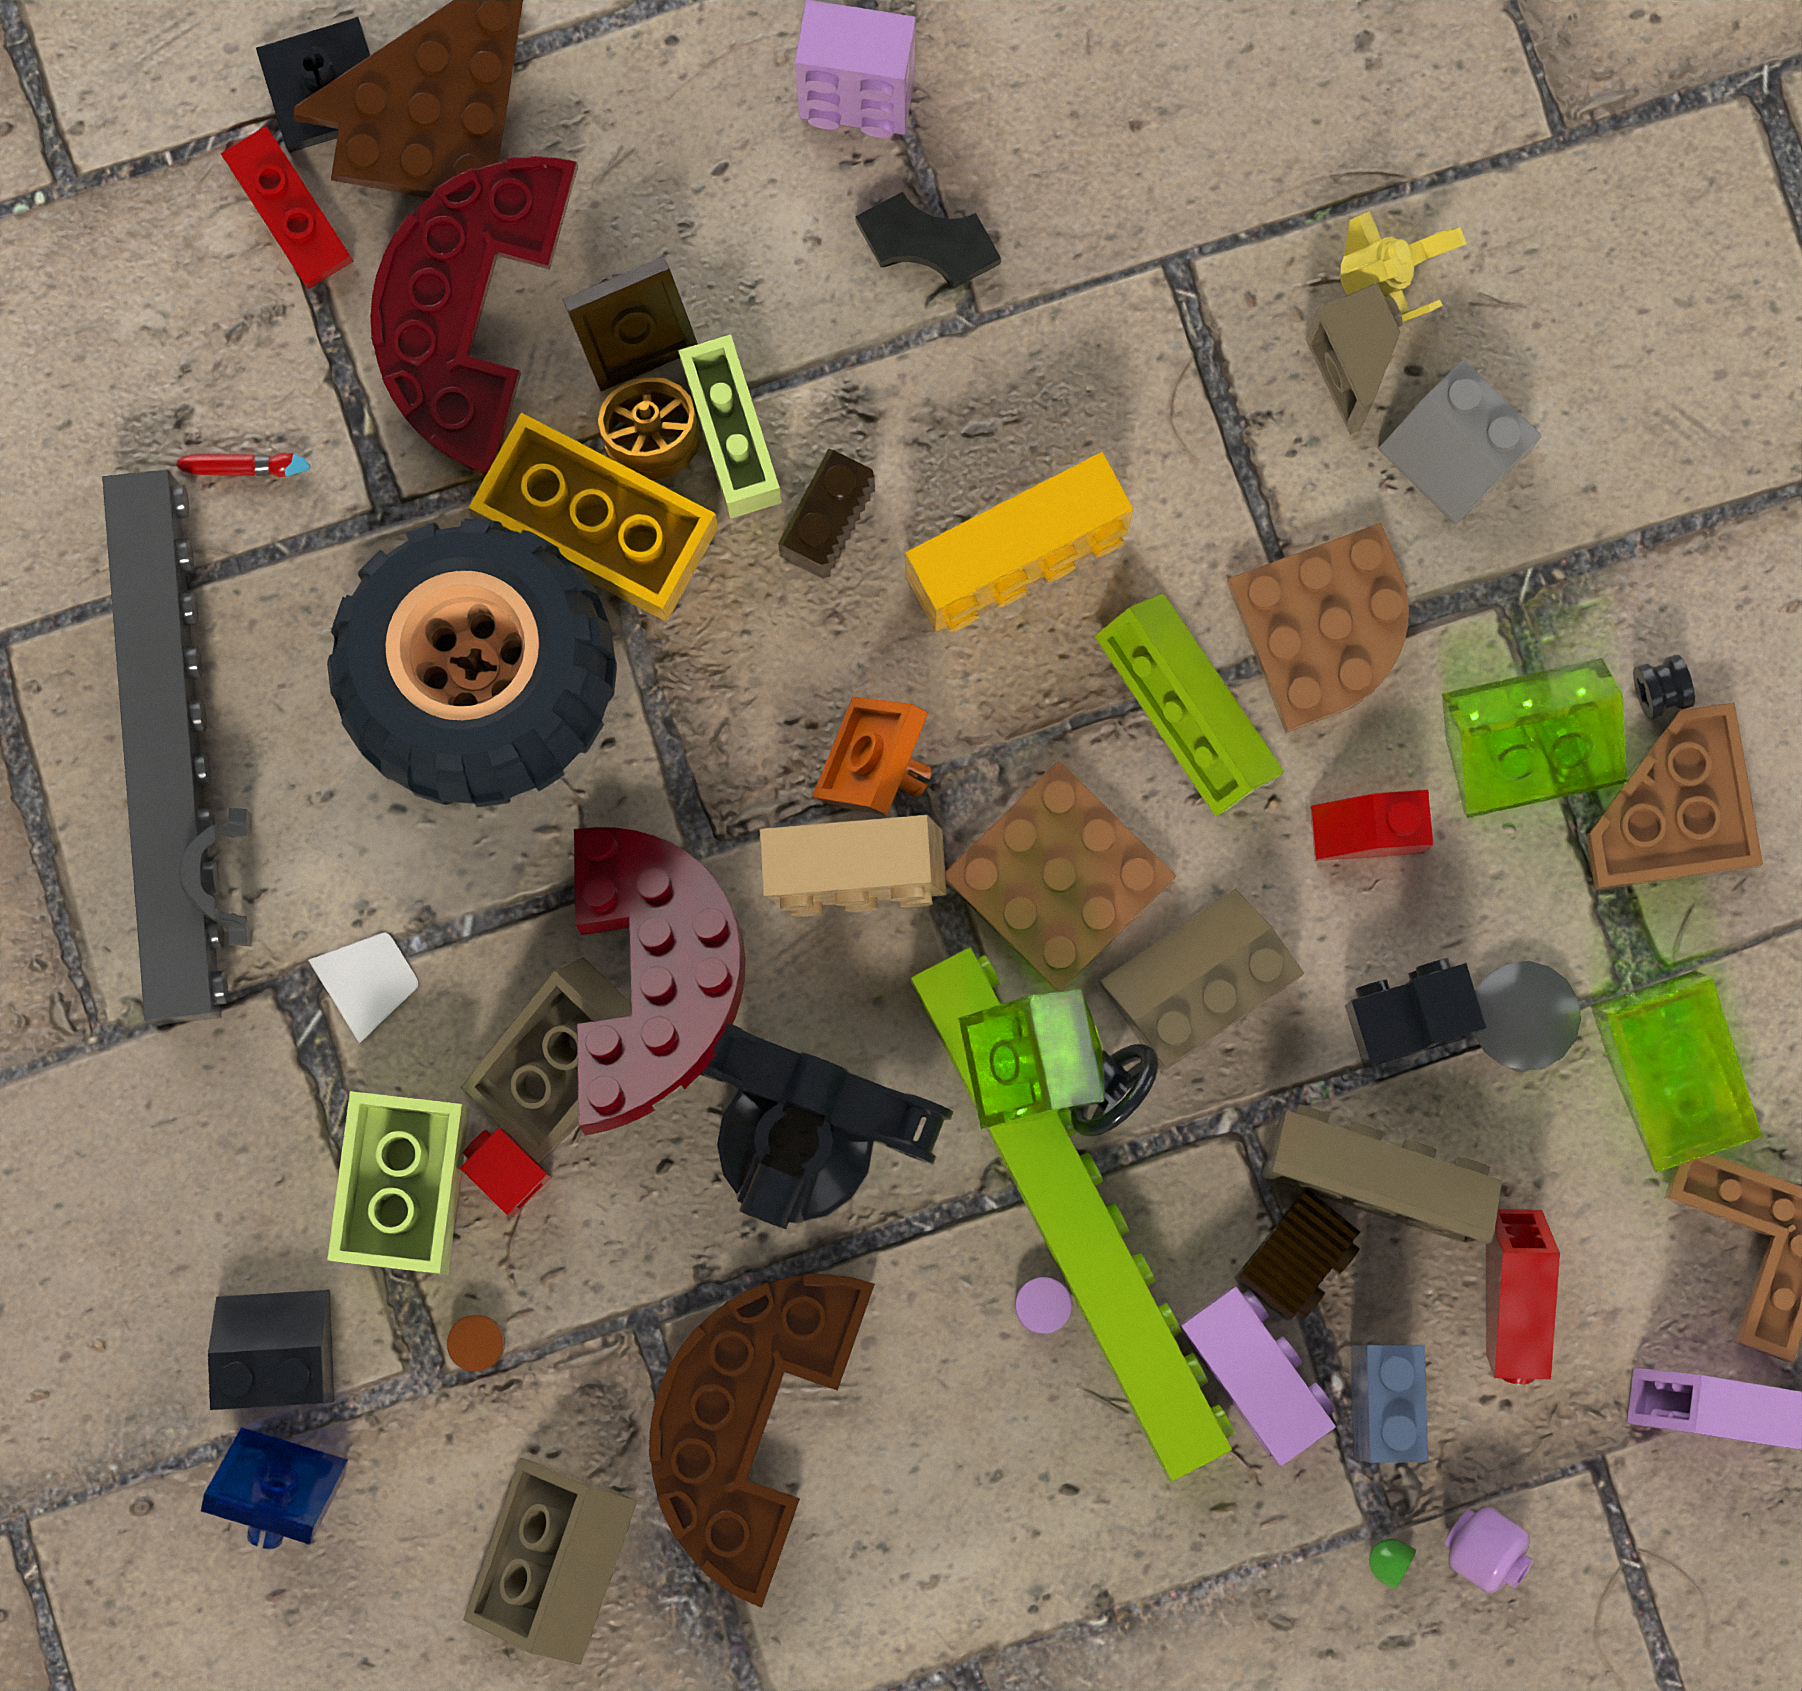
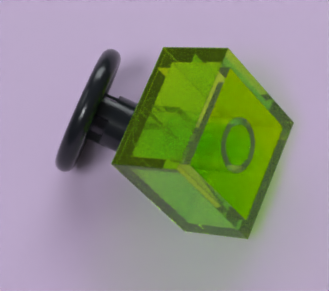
(1048, 1059)

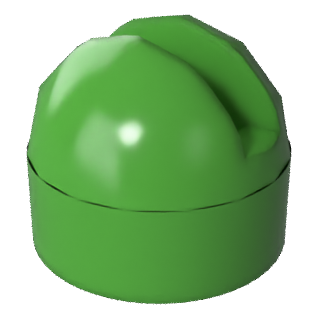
(1390, 1561)

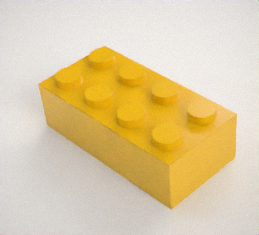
(598, 513)
(1019, 543)

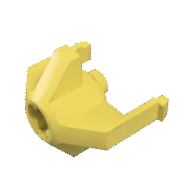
(1390, 261)

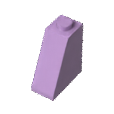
(1716, 1407)

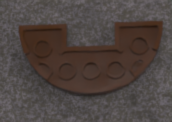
(717, 1409)

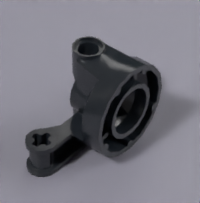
(853, 1114)

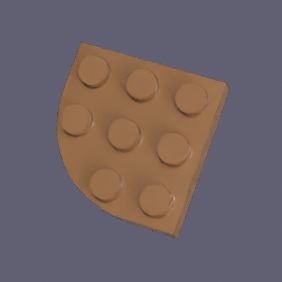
(1325, 624)

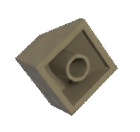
(1353, 348)

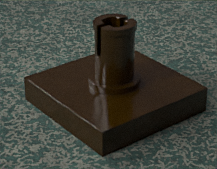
(630, 323)

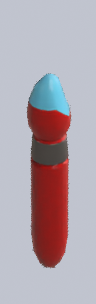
(243, 464)

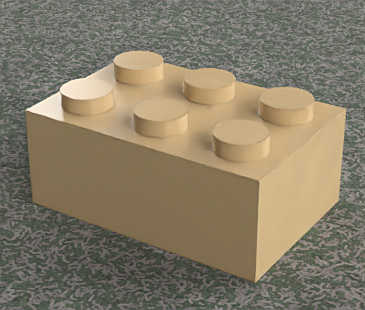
(853, 864)

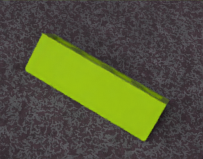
(1188, 703)

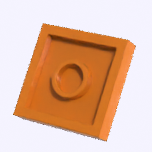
(873, 757)

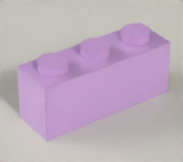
(1259, 1374)

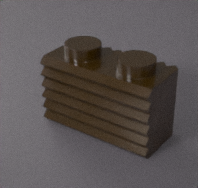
(827, 514)
(1299, 1256)

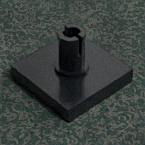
(304, 65)

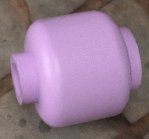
(1489, 1549)

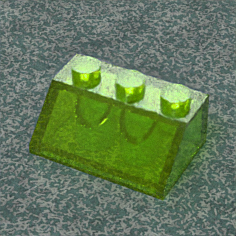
(1536, 737)

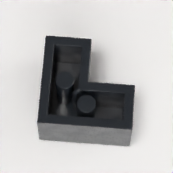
(1415, 1017)

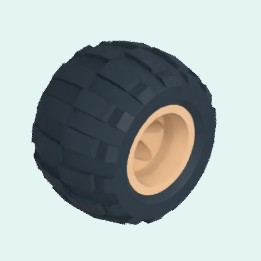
(448, 586)

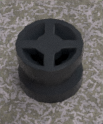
(1664, 686)

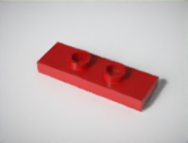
(287, 207)

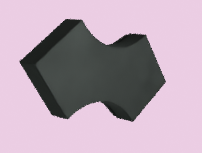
(951, 247)

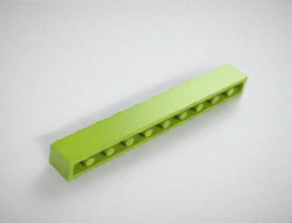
(1089, 1246)

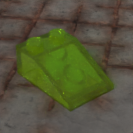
(1677, 1069)

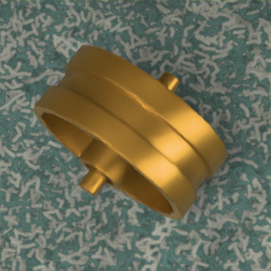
(636, 406)

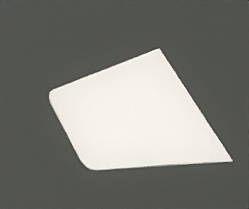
(366, 981)

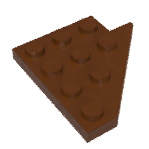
(423, 100)

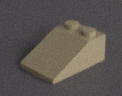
(533, 1068)

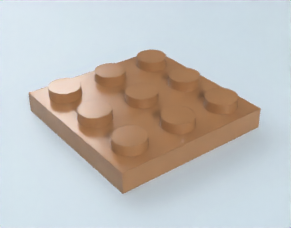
(1058, 876)

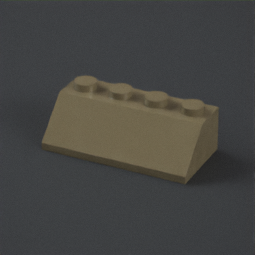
(1384, 1178)

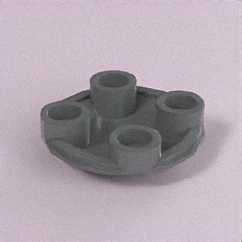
(1527, 1015)

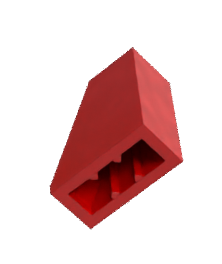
(1521, 1296)

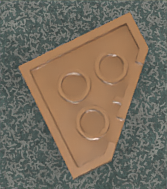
(1681, 807)

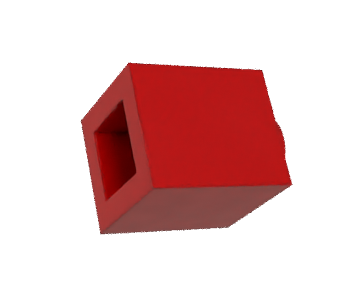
(503, 1170)

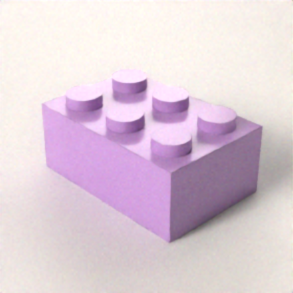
(855, 68)

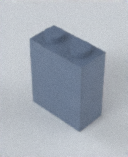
(1389, 1403)

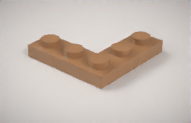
(1767, 1207)

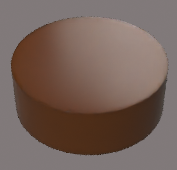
(476, 1343)

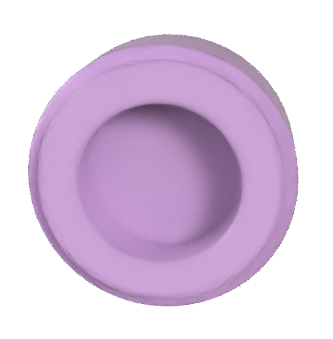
(1043, 1305)

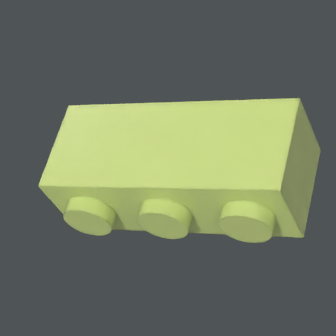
(730, 426)

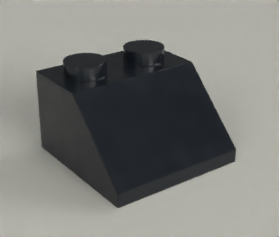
(271, 1350)

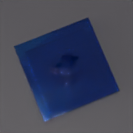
(274, 1488)

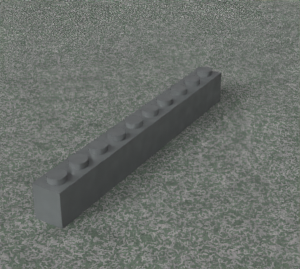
(162, 743)

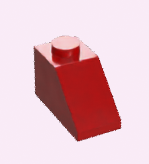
(1372, 826)

